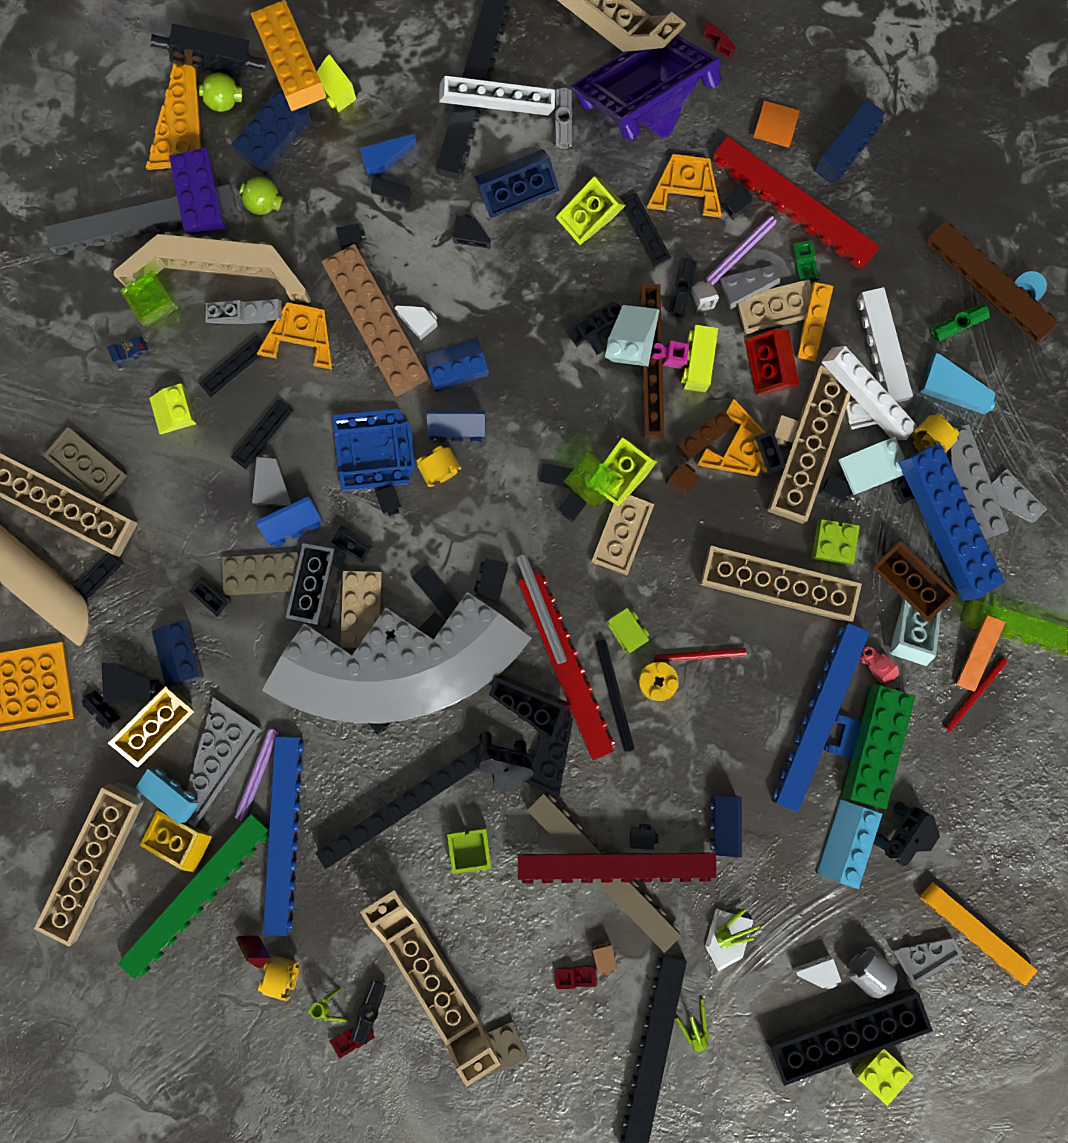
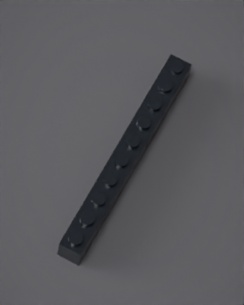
(477, 67)
(398, 808)
(654, 1049)

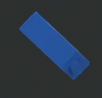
(383, 155)

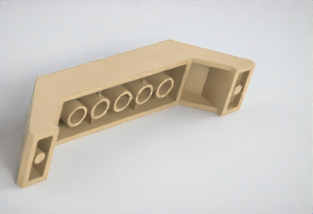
(626, 23)
(211, 256)
(433, 985)

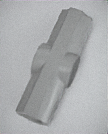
(563, 107)

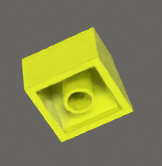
(335, 84)
(172, 409)

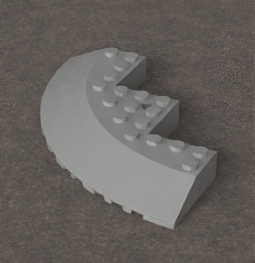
(396, 675)

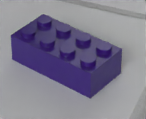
(197, 191)

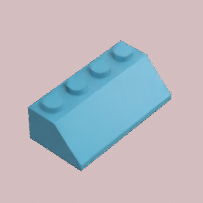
(849, 844)

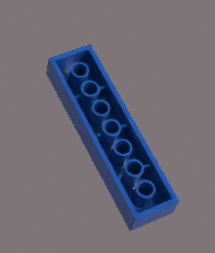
(951, 522)

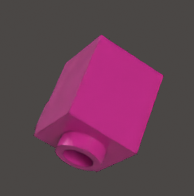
(674, 354)

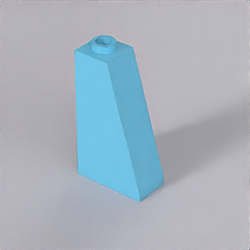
(956, 386)

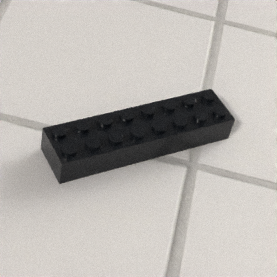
(849, 1036)

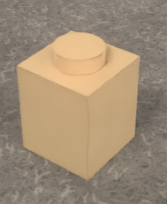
(785, 430)

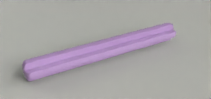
(741, 250)
(256, 774)

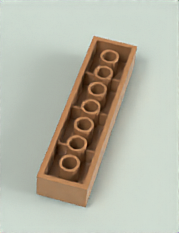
(375, 320)

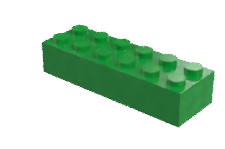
(878, 746)

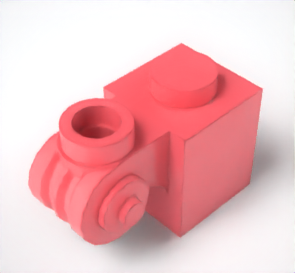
(880, 665)

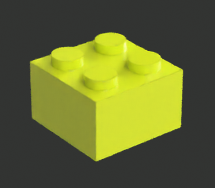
(882, 1075)

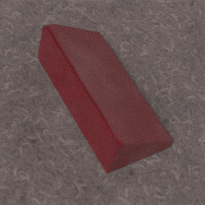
(253, 950)

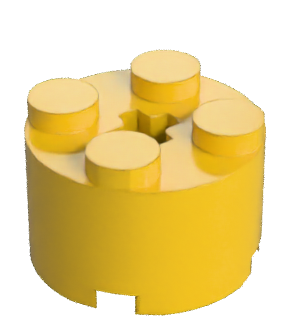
(933, 431)
(438, 466)
(668, 685)
(279, 978)

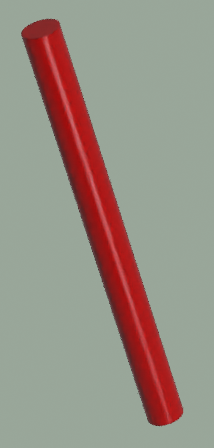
(699, 655)
(975, 695)

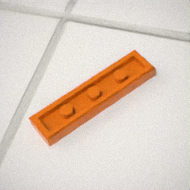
(980, 652)

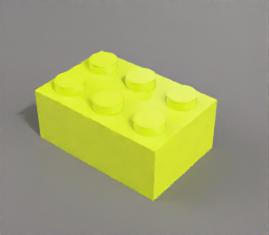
(700, 358)

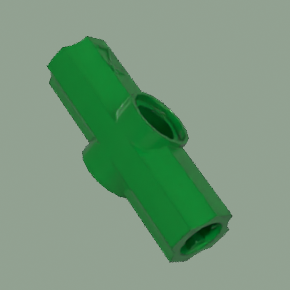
(969, 317)

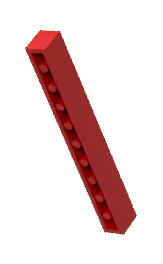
(794, 203)
(571, 677)

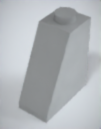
(270, 484)

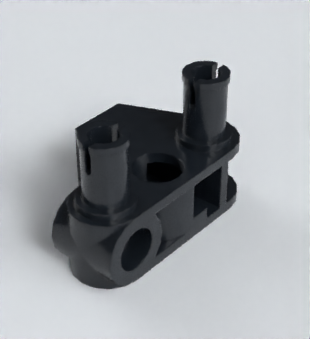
(592, 324)
(507, 766)
(919, 836)

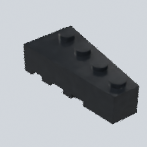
(536, 707)

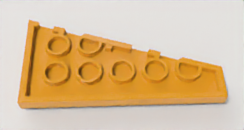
(179, 119)

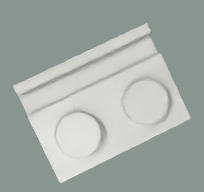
(857, 416)

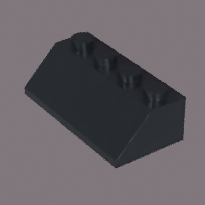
(316, 585)

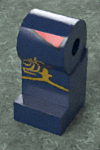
(127, 351)

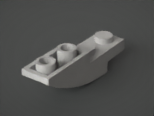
(243, 312)

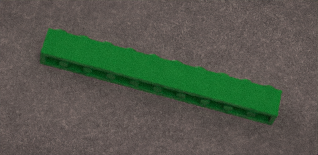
(193, 897)

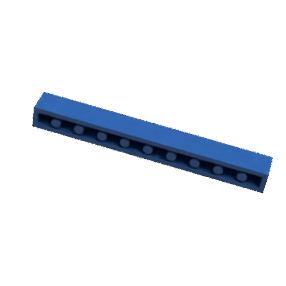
(821, 716)
(283, 836)

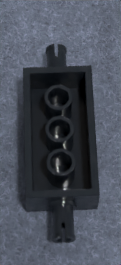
(208, 51)

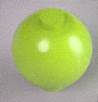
(220, 92)
(260, 195)

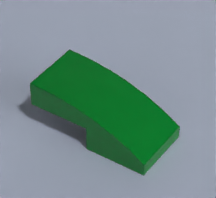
(805, 261)

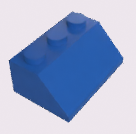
(456, 365)
(290, 522)

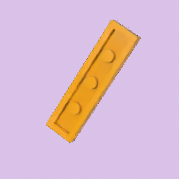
(814, 321)

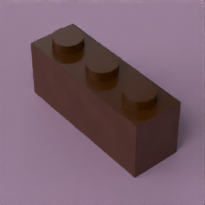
(705, 435)

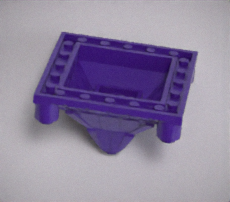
(648, 86)

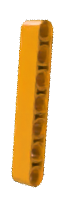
(978, 934)

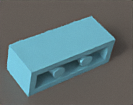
(167, 795)

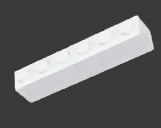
(496, 95)
(884, 344)
(868, 393)

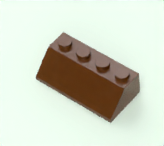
(914, 580)

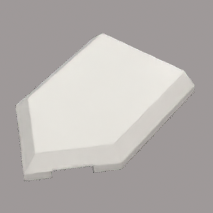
(726, 956)

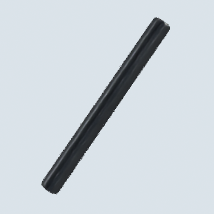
(615, 695)

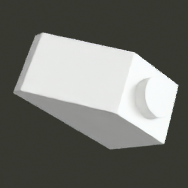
(703, 296)
(417, 319)
(820, 972)

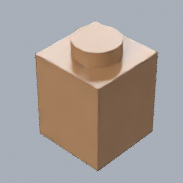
(604, 958)

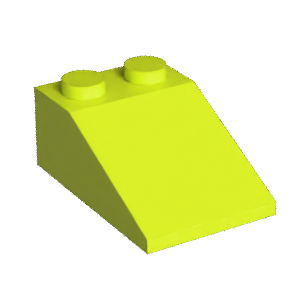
(590, 210)
(631, 465)

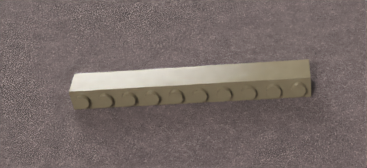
(626, 895)

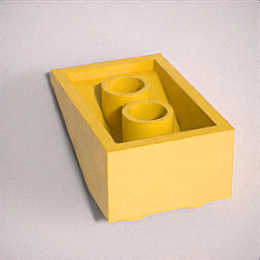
(175, 842)

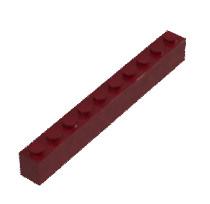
(616, 866)

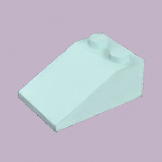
(632, 336)
(873, 465)
(914, 636)

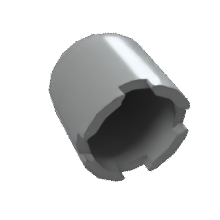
(872, 973)

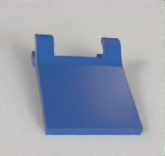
(847, 738)

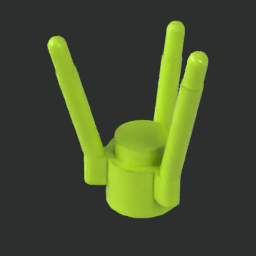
(726, 939)
(321, 1009)
(697, 1039)

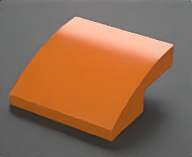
(776, 124)

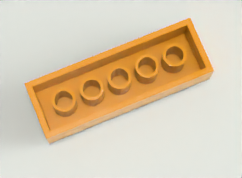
(288, 55)

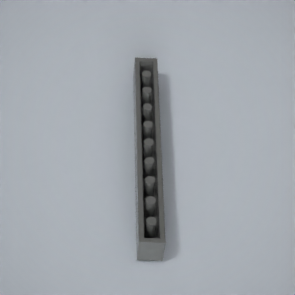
(125, 223)

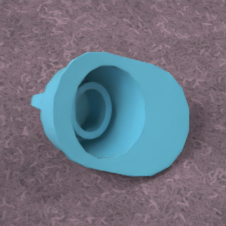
(1033, 283)

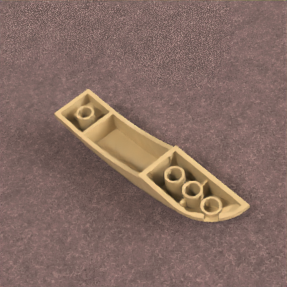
(42, 588)

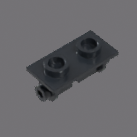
(106, 715)

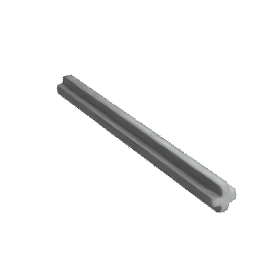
(541, 609)

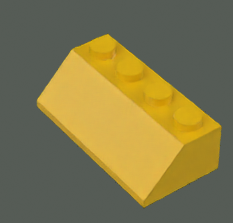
(151, 726)

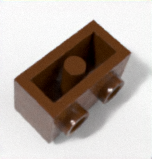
(682, 479)

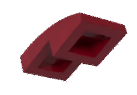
(724, 44)
(576, 977)
(343, 1044)

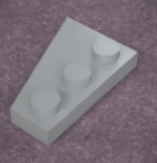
(745, 284)
(1016, 497)
(927, 958)

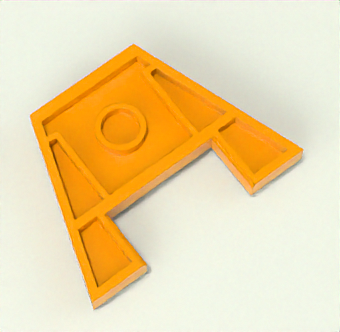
(688, 177)
(300, 326)
(741, 453)

